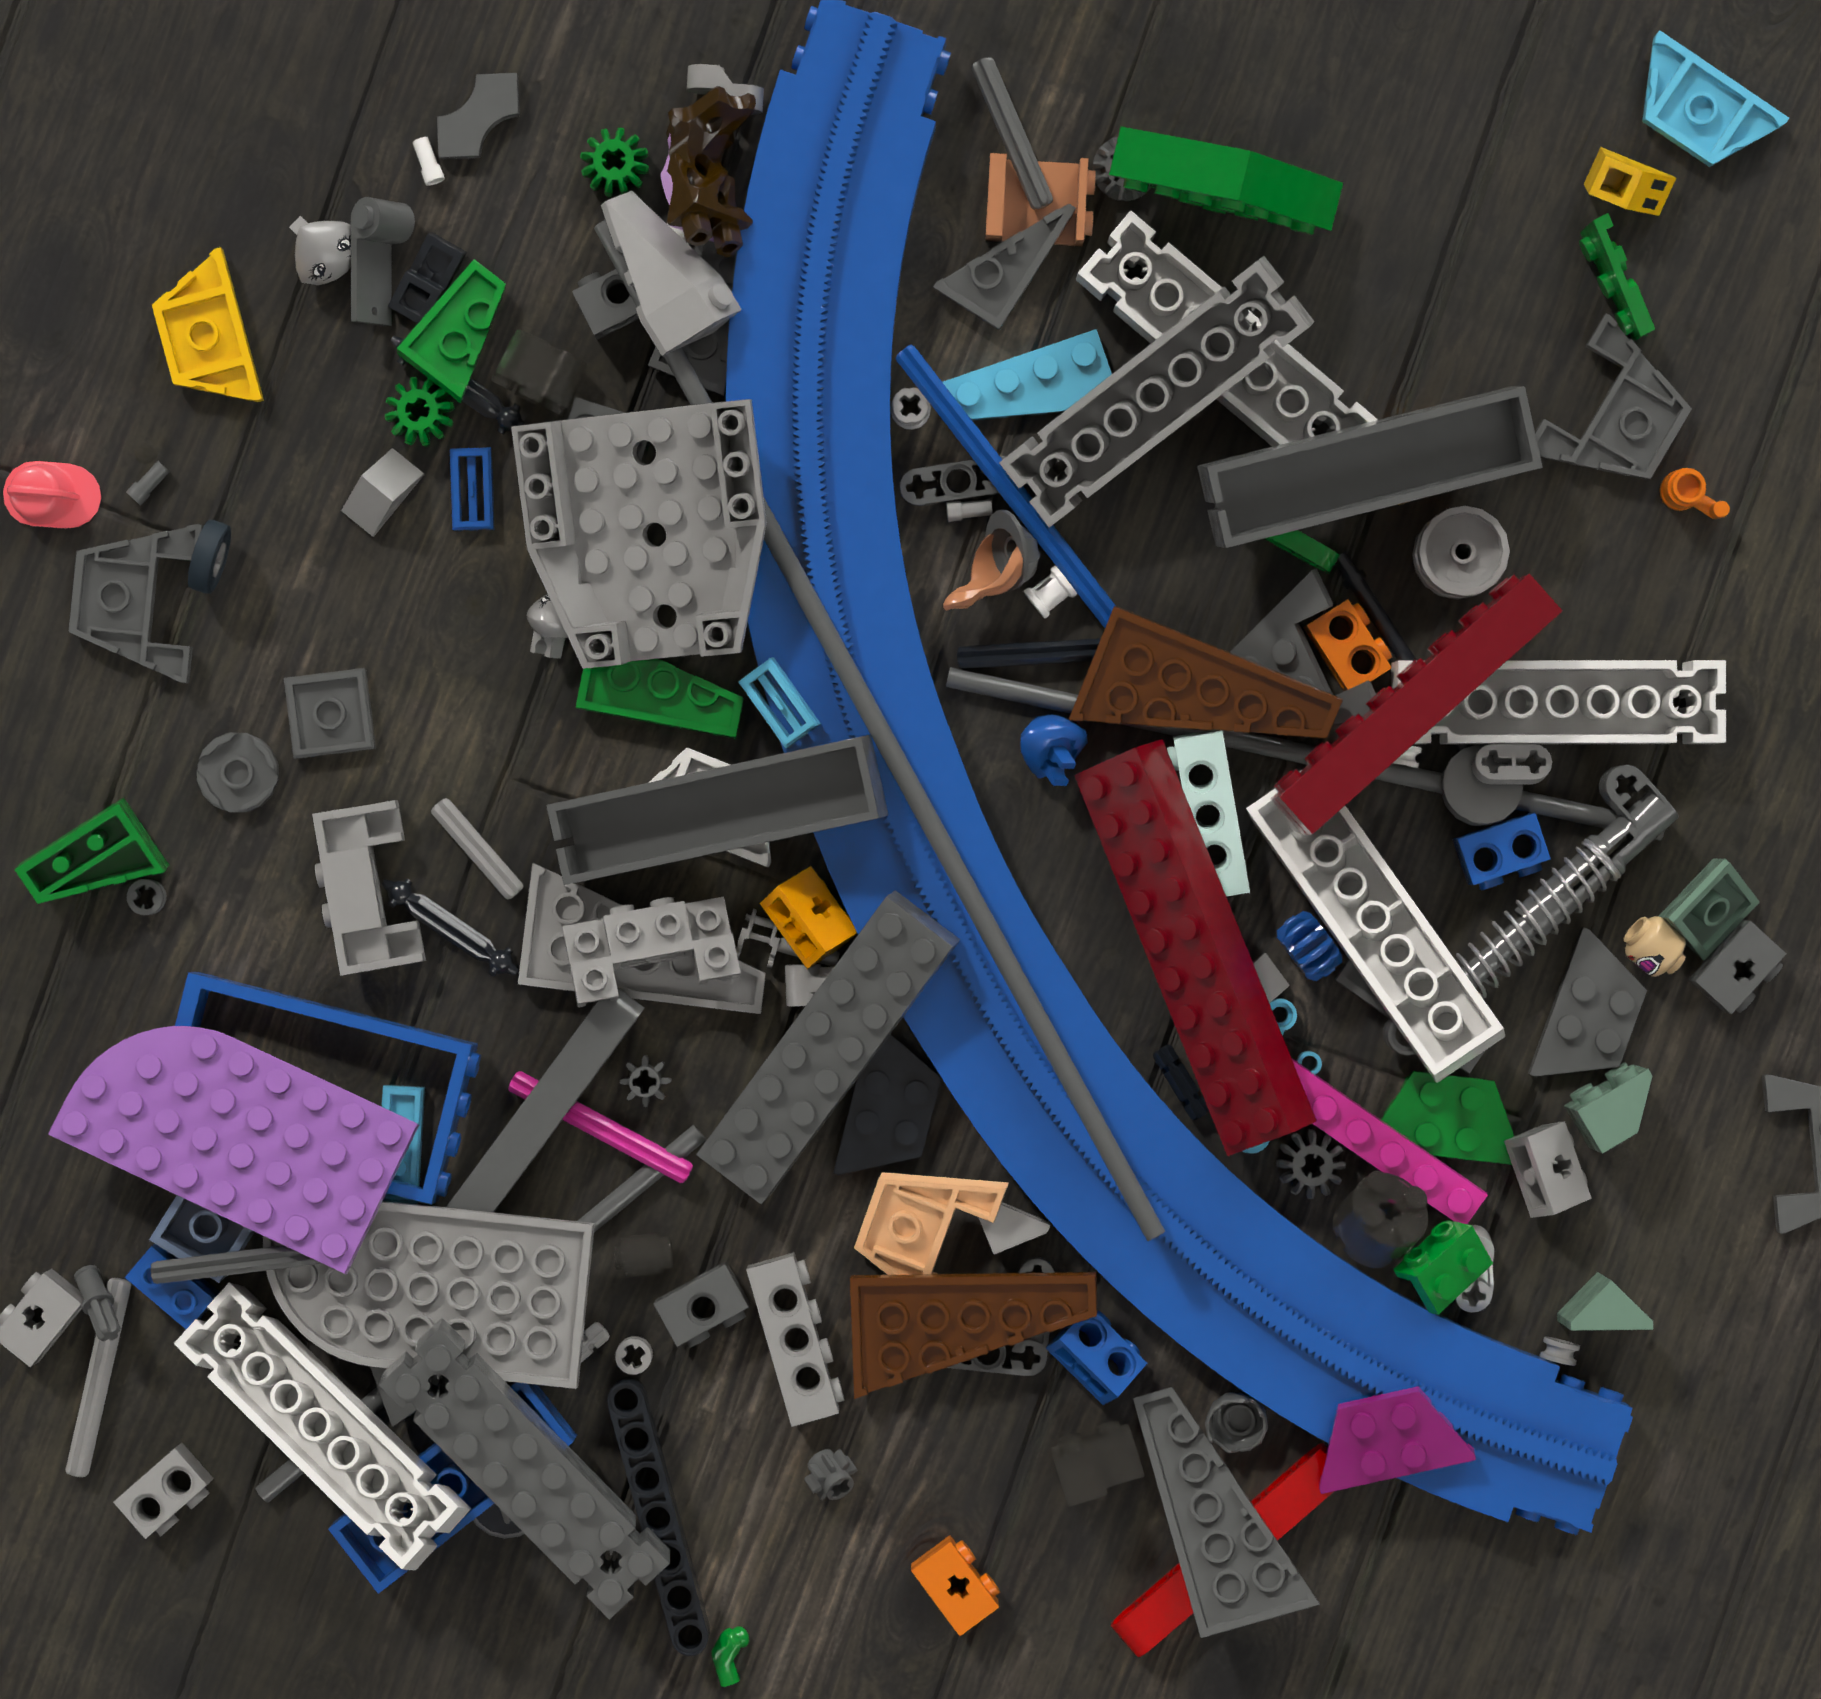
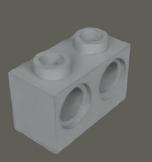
(160, 1486)

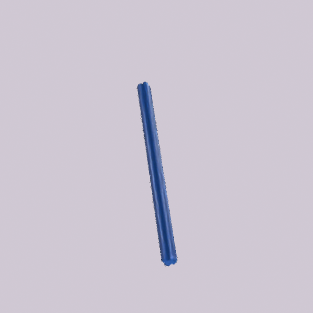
(1017, 498)

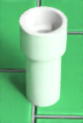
(431, 170)

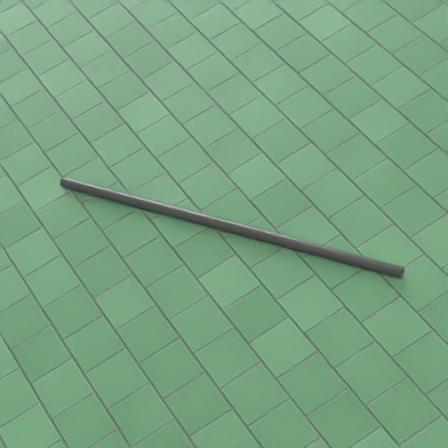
(1273, 747)

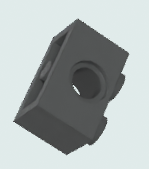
(599, 312)
(718, 1285)

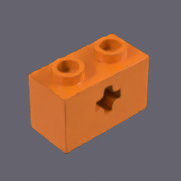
(960, 1608)

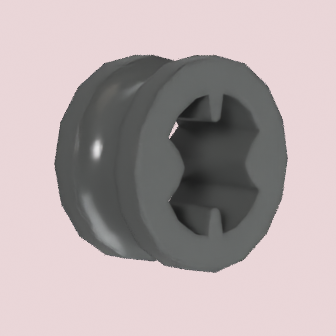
(134, 894)

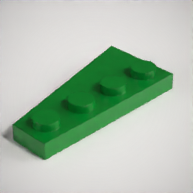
(660, 695)

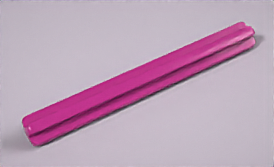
(613, 1134)

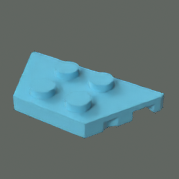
(1701, 105)

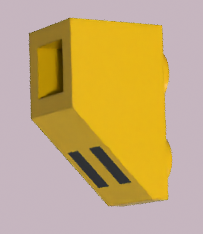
(1628, 183)

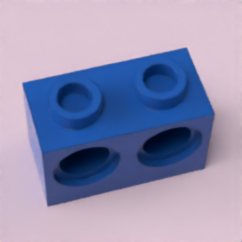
(1499, 842)
(1090, 1363)

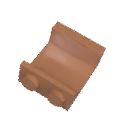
(1011, 212)

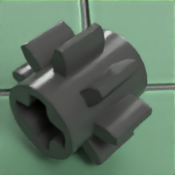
(637, 1089)
(830, 1474)

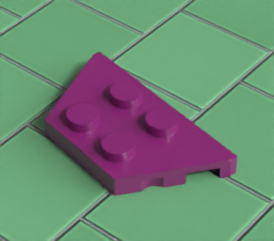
(1389, 1439)

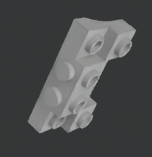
(354, 889)
(646, 937)

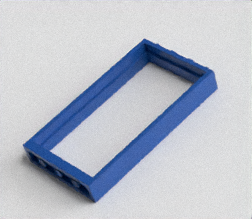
(456, 1102)

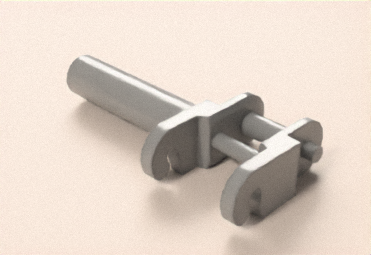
(777, 944)

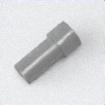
(957, 510)

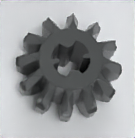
(1324, 1167)

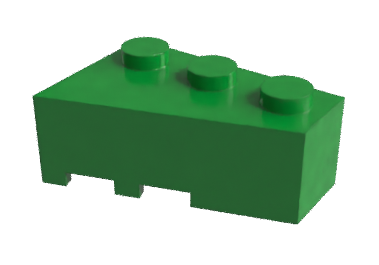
(93, 855)

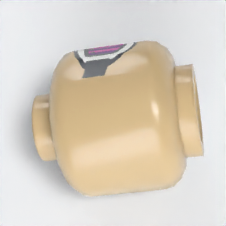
(1655, 946)

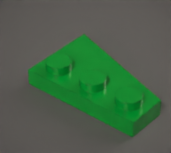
(1610, 261)
(455, 330)

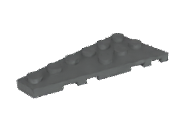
(1222, 1543)

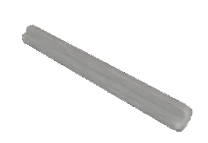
(96, 1388)

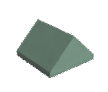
(1710, 907)
(1602, 1307)

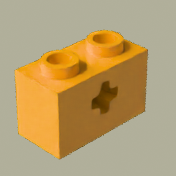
(809, 917)

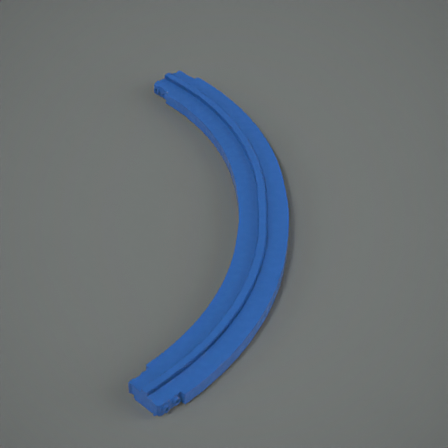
(1230, 1271)

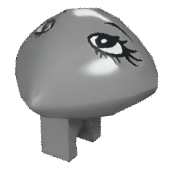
(321, 250)
(547, 627)

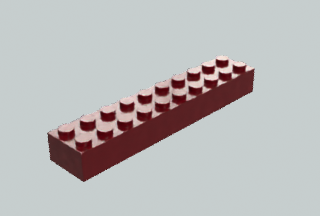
(1195, 947)

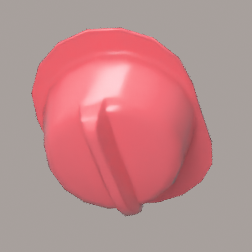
(51, 494)

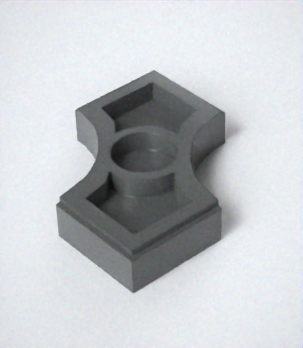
(491, 102)

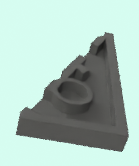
(998, 279)

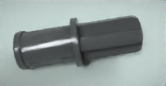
(97, 1302)

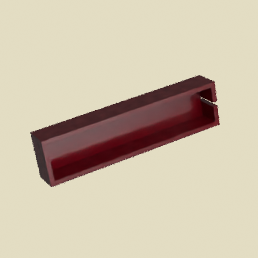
(1416, 704)

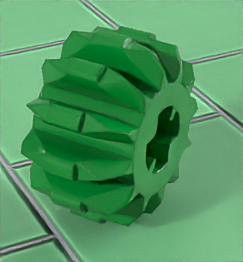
(614, 176)
(414, 399)

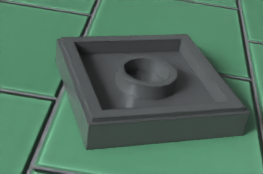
(329, 713)

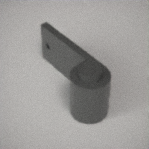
(374, 228)

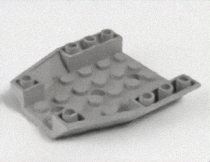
(590, 517)

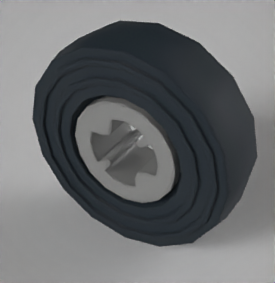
(209, 556)

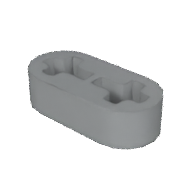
(1511, 754)

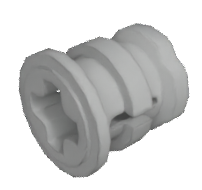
(910, 421)

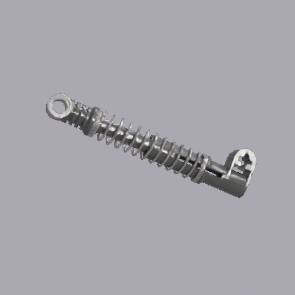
(1556, 896)

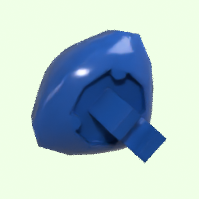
(1051, 746)

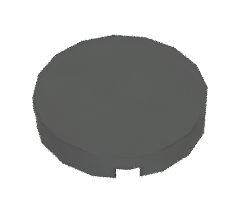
(237, 772)
(1470, 798)

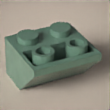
(1613, 1108)

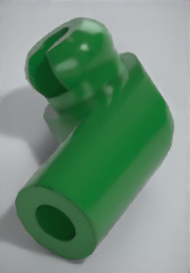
(725, 1651)

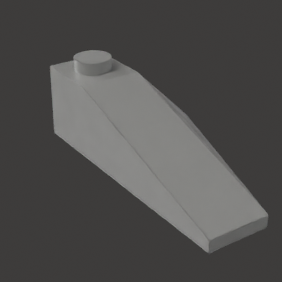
(675, 286)

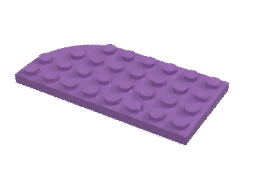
(240, 1136)

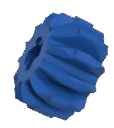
(1309, 946)

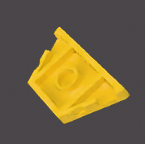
(206, 333)

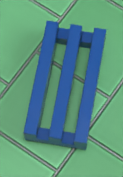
(473, 523)

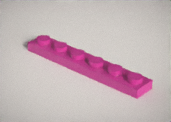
(1389, 1149)

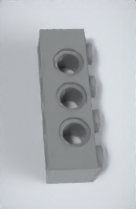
(801, 1402)

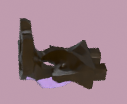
(700, 203)

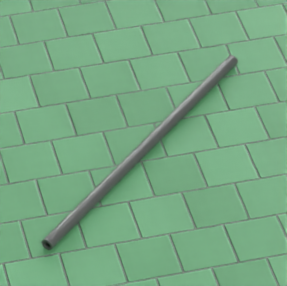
(599, 1214)

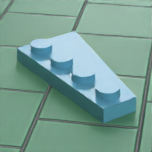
(1035, 381)

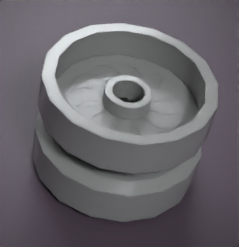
(1474, 532)

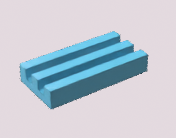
(792, 693)

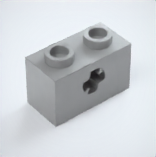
(1548, 1169)
(60, 1306)

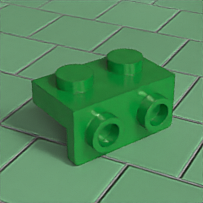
(1444, 1264)

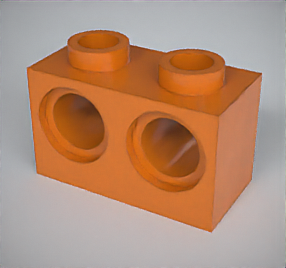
(1338, 653)

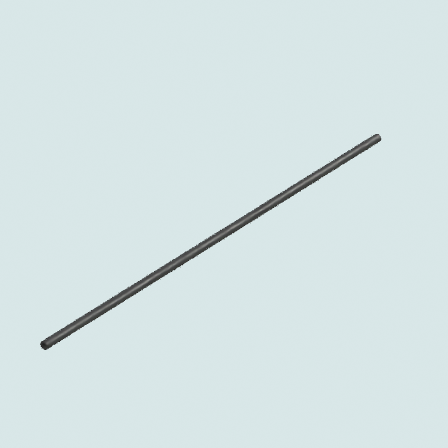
(928, 818)

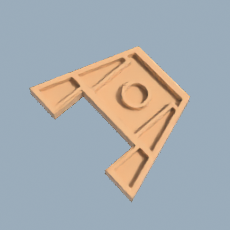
(913, 1215)

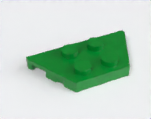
(1452, 1117)

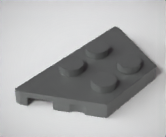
(1590, 1012)

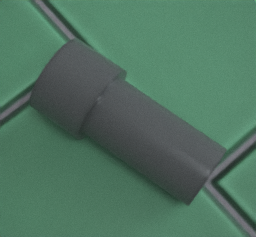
(141, 490)

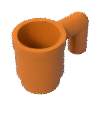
(1687, 489)

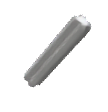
(477, 848)

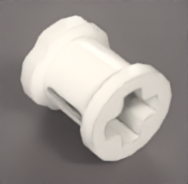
(1050, 592)

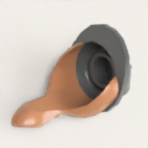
(1001, 562)

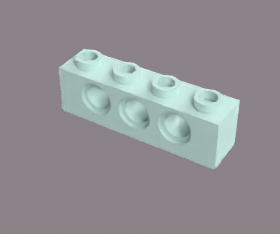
(1209, 749)

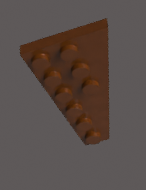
(1176, 681)
(939, 1320)

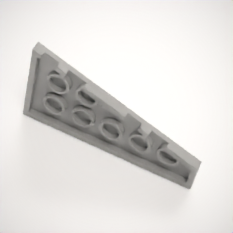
(670, 981)

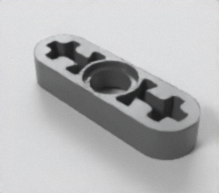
(929, 494)

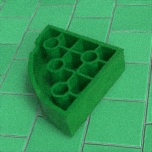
(1226, 180)

